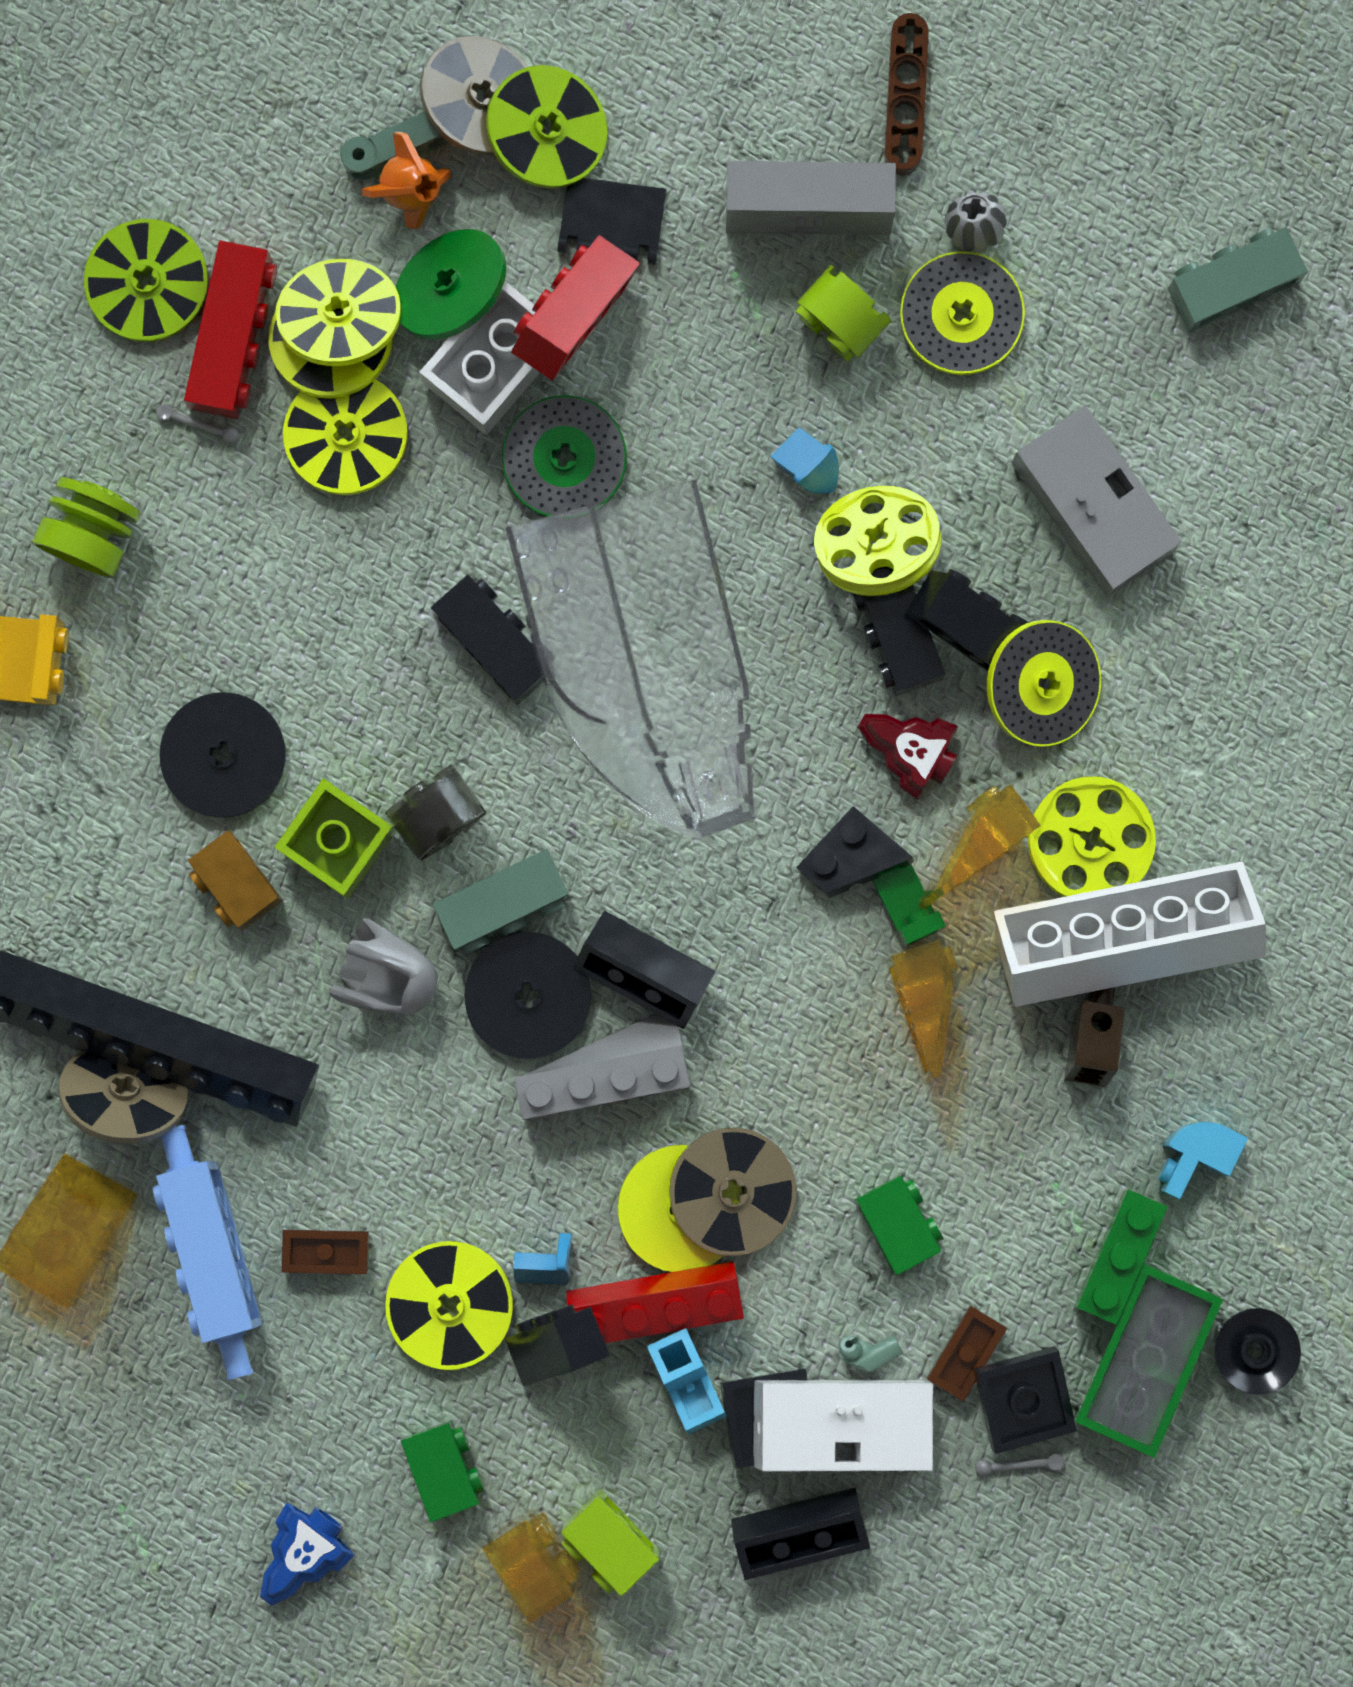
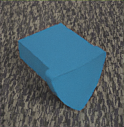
(808, 462)
(544, 1267)

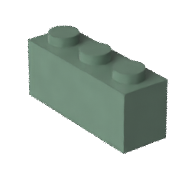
(1236, 278)
(502, 902)

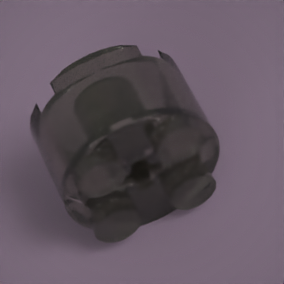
(435, 813)

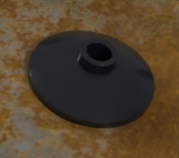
(1279, 1351)

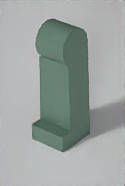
(367, 156)

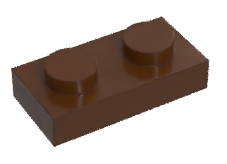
(325, 1251)
(966, 1350)

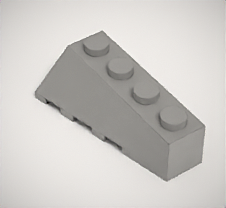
(617, 1068)

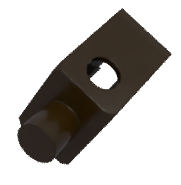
(1095, 1053)

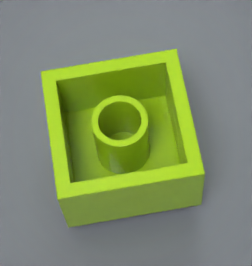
(335, 838)
(609, 1544)

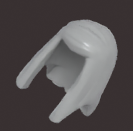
(385, 973)

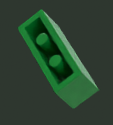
(1120, 1256)

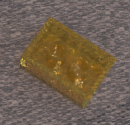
(532, 1563)

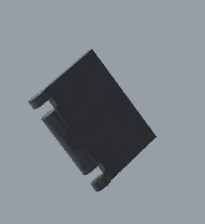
(618, 212)

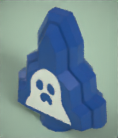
(302, 1552)

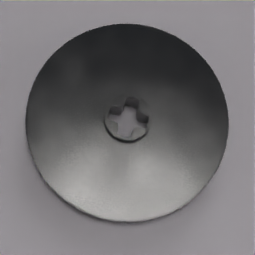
(205, 727)
(501, 974)

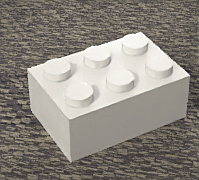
(477, 368)

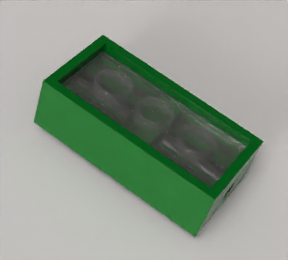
(1149, 1360)

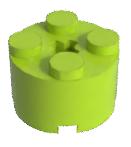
(842, 312)

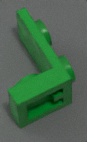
(900, 894)

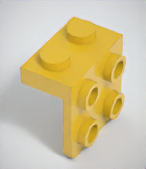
(32, 659)

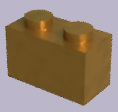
(234, 881)

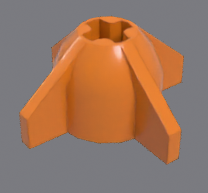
(409, 182)

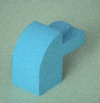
(1201, 1144)
(687, 1381)

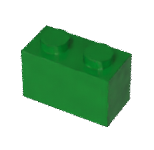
(899, 1224)
(442, 1470)

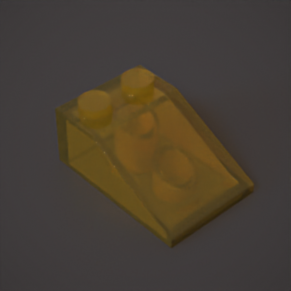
(993, 828)
(925, 993)
(66, 1231)

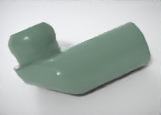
(868, 1356)

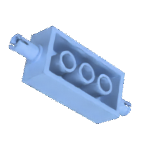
(208, 1252)

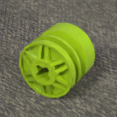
(86, 527)

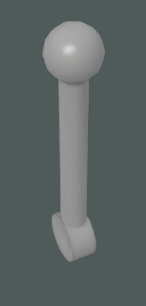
(166, 413)
(1054, 1462)

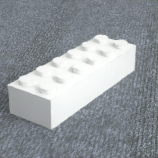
(1129, 934)

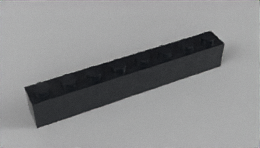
(154, 1040)

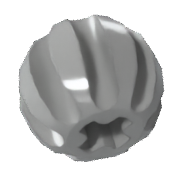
(975, 221)

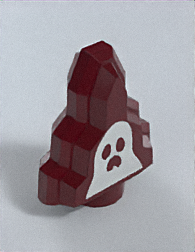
(911, 748)

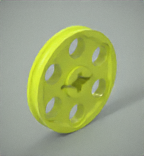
(883, 553)
(1088, 818)

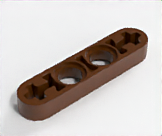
(908, 94)

